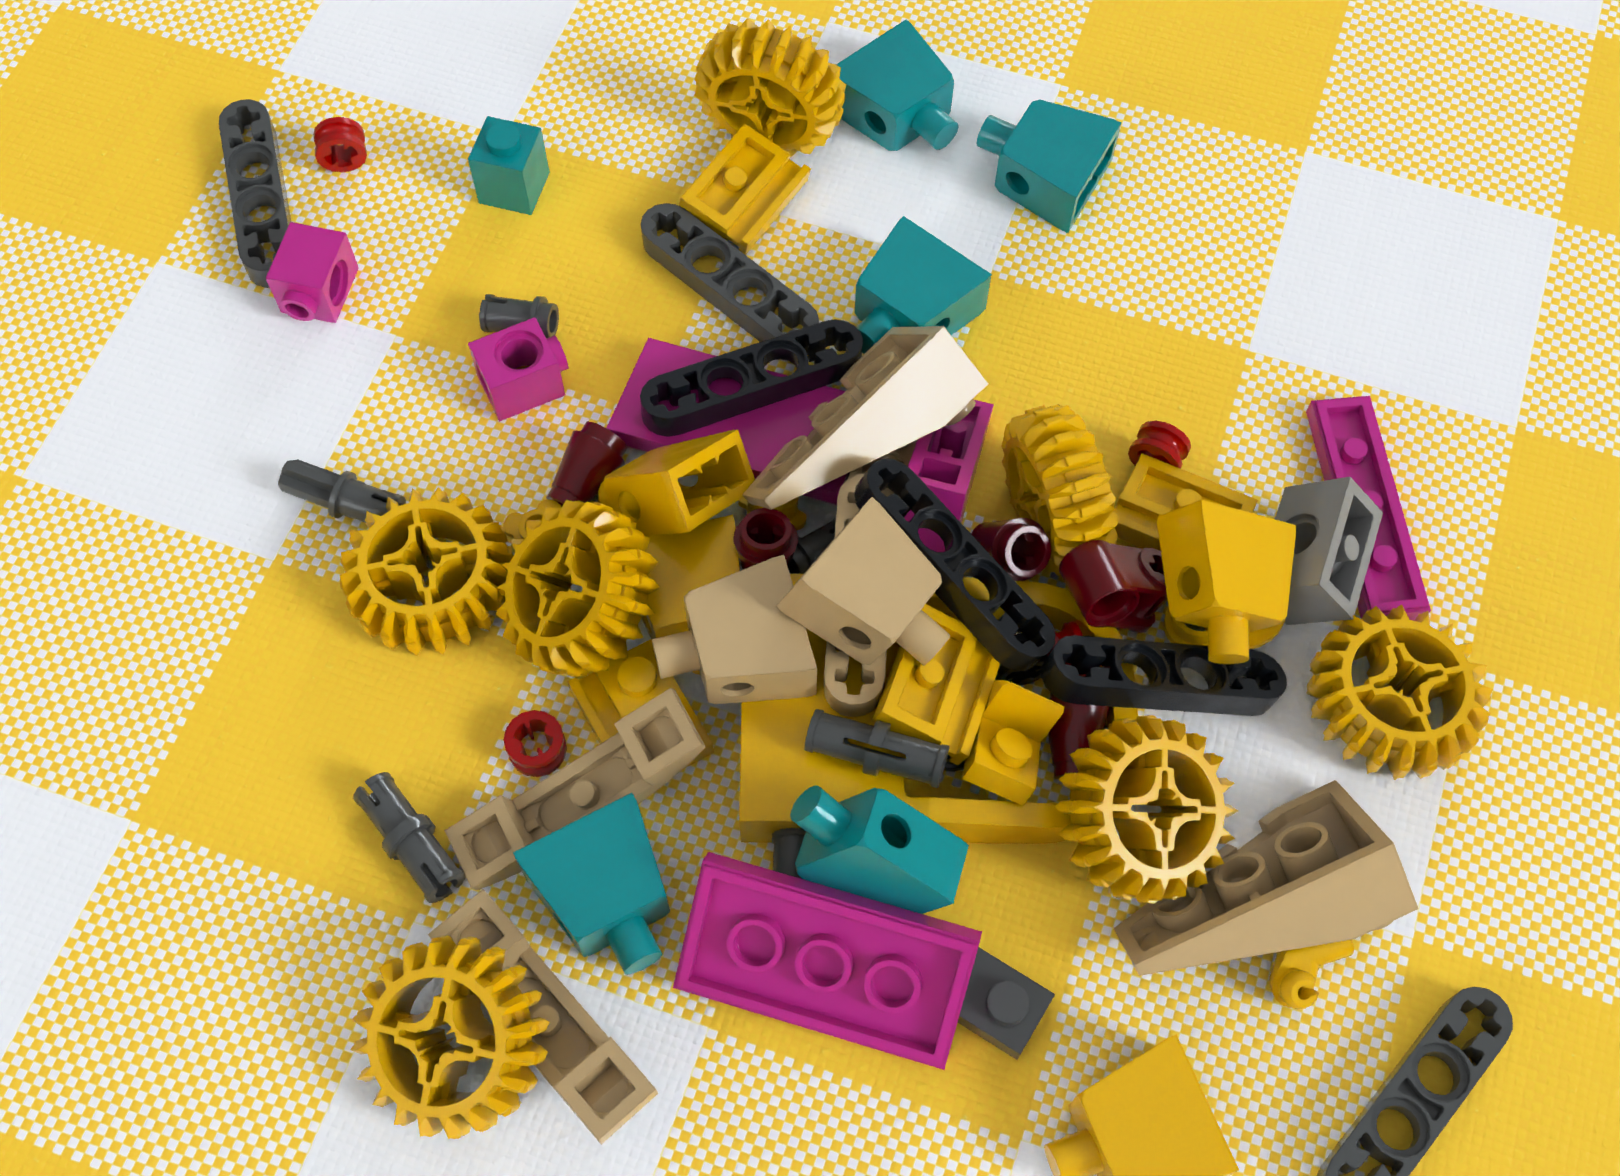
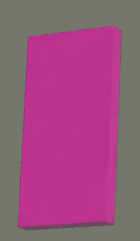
(761, 430)
(826, 959)

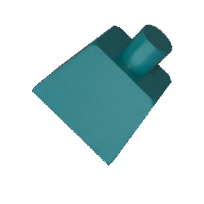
(899, 91)
(1051, 158)
(918, 284)
(878, 849)
(601, 883)

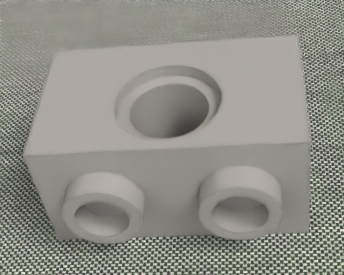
(1331, 549)

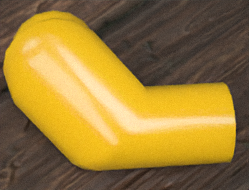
(1297, 969)

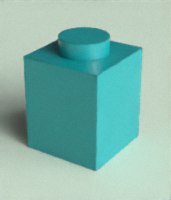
(509, 165)

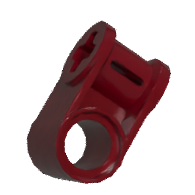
(1115, 584)

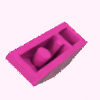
(948, 465)

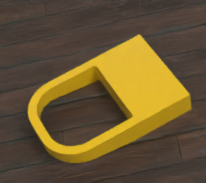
(779, 769)

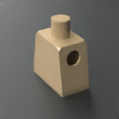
(869, 591)
(742, 639)

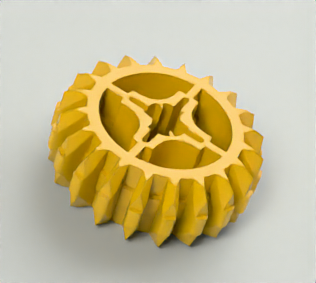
(771, 85)
(1058, 479)
(394, 555)
(569, 628)
(1384, 722)
(1156, 767)
(395, 1034)

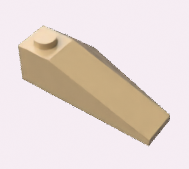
(893, 396)
(1302, 882)

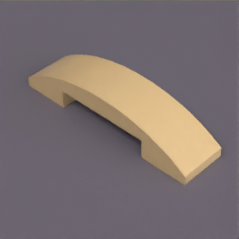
(639, 760)
(582, 1060)

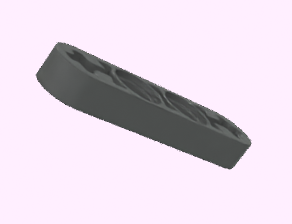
(251, 193)
(723, 284)
(1407, 1095)

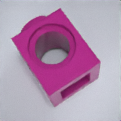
(312, 273)
(513, 389)

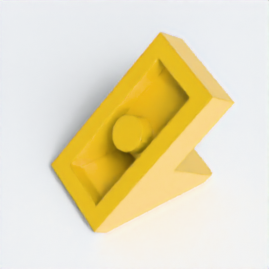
(1010, 740)

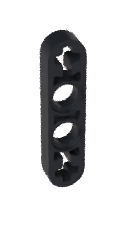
(747, 368)
(962, 558)
(1163, 667)

